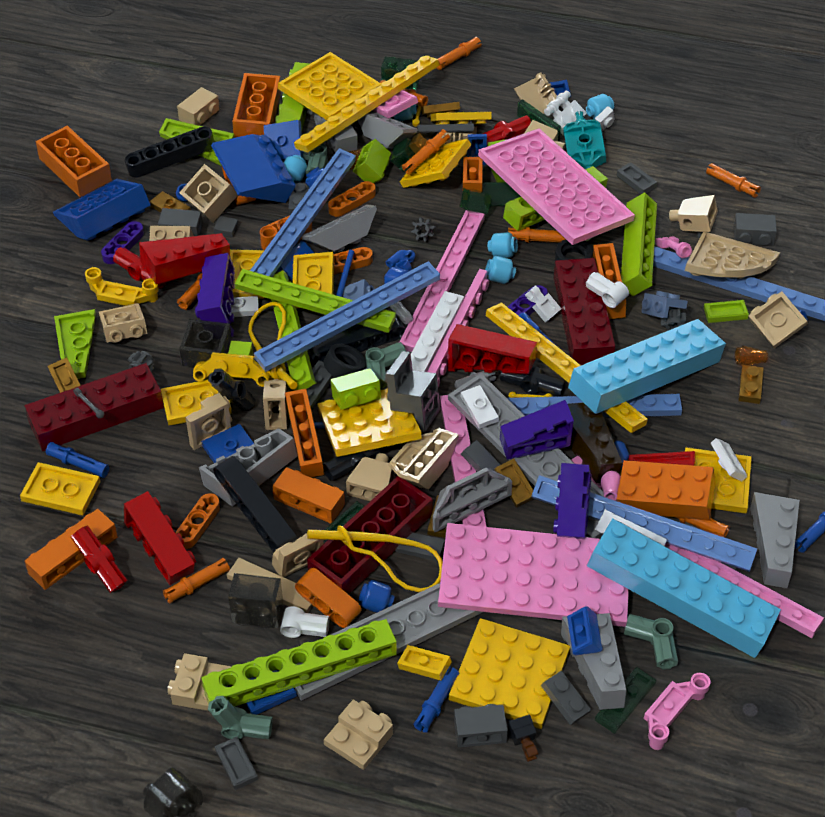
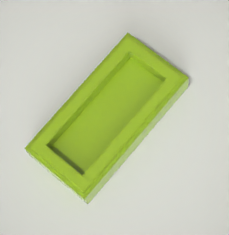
(726, 311)

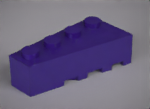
(216, 290)

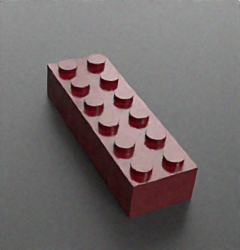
(582, 311)
(120, 397)
(394, 512)

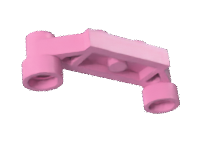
(671, 704)

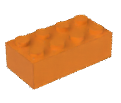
(256, 104)
(73, 161)
(668, 489)

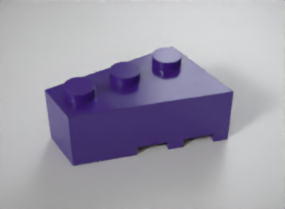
(538, 431)
(573, 501)

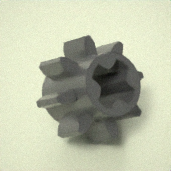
(417, 230)
(674, 319)
(140, 358)

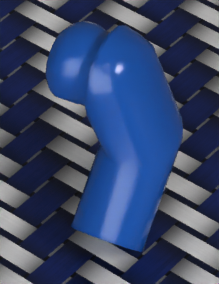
(400, 255)
(622, 450)

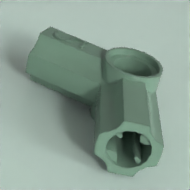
(316, 158)
(379, 358)
(650, 630)
(237, 722)

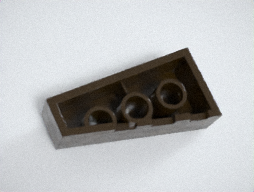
(593, 441)

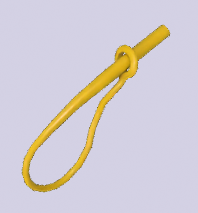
(279, 371)
(349, 536)

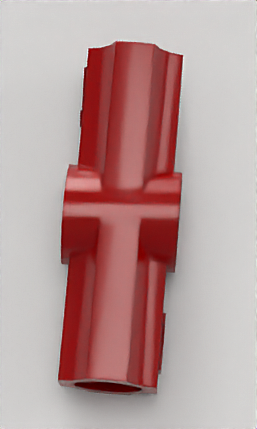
(506, 130)
(132, 264)
(99, 559)

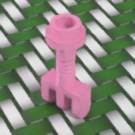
(682, 249)

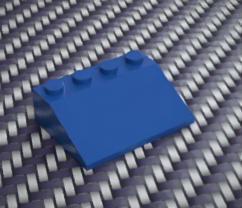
(254, 168)
(103, 208)

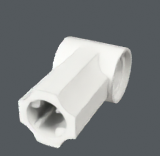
(611, 292)
(298, 622)

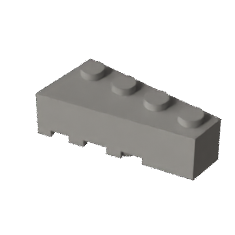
(260, 460)
(776, 533)
(601, 668)

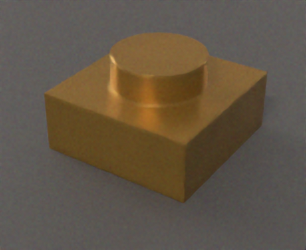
(417, 143)

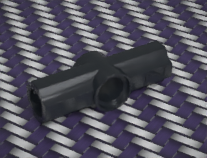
(536, 381)
(232, 389)
(344, 464)

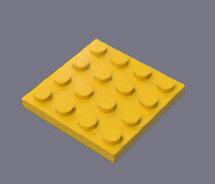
(327, 85)
(367, 425)
(508, 670)

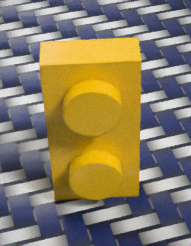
(424, 662)

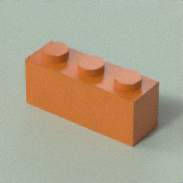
(309, 495)

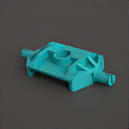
(585, 153)

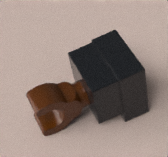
(522, 732)

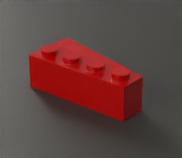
(180, 256)
(489, 351)
(158, 537)

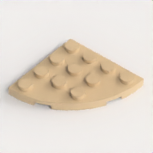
(728, 258)

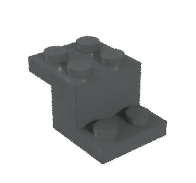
(412, 391)

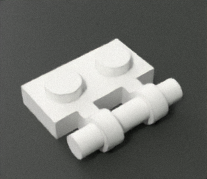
(568, 114)

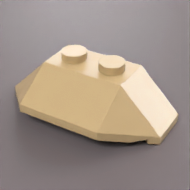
(425, 459)

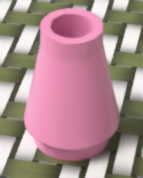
(610, 484)

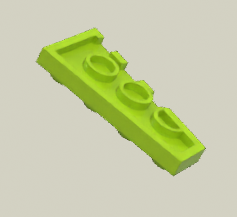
(174, 128)
(75, 339)

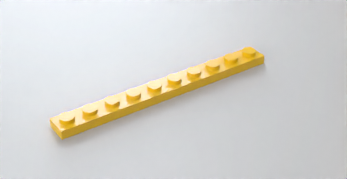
(366, 104)
(558, 360)

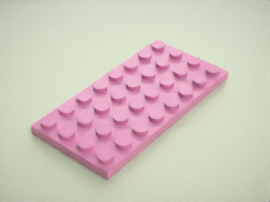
(556, 186)
(525, 574)

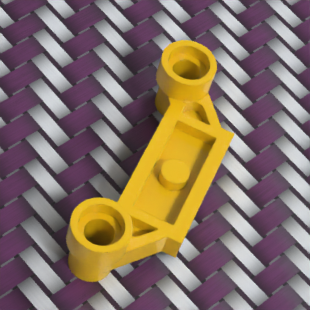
(120, 293)
(234, 365)

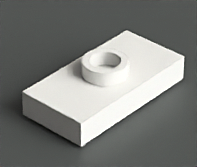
(245, 306)
(479, 406)
(728, 459)

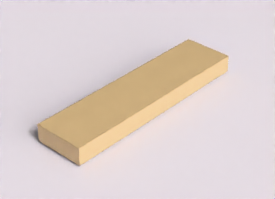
(290, 594)

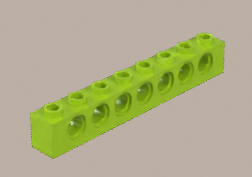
(313, 668)

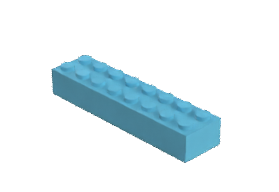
(646, 366)
(684, 588)

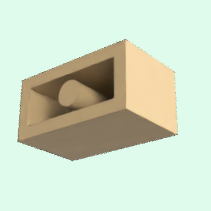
(198, 107)

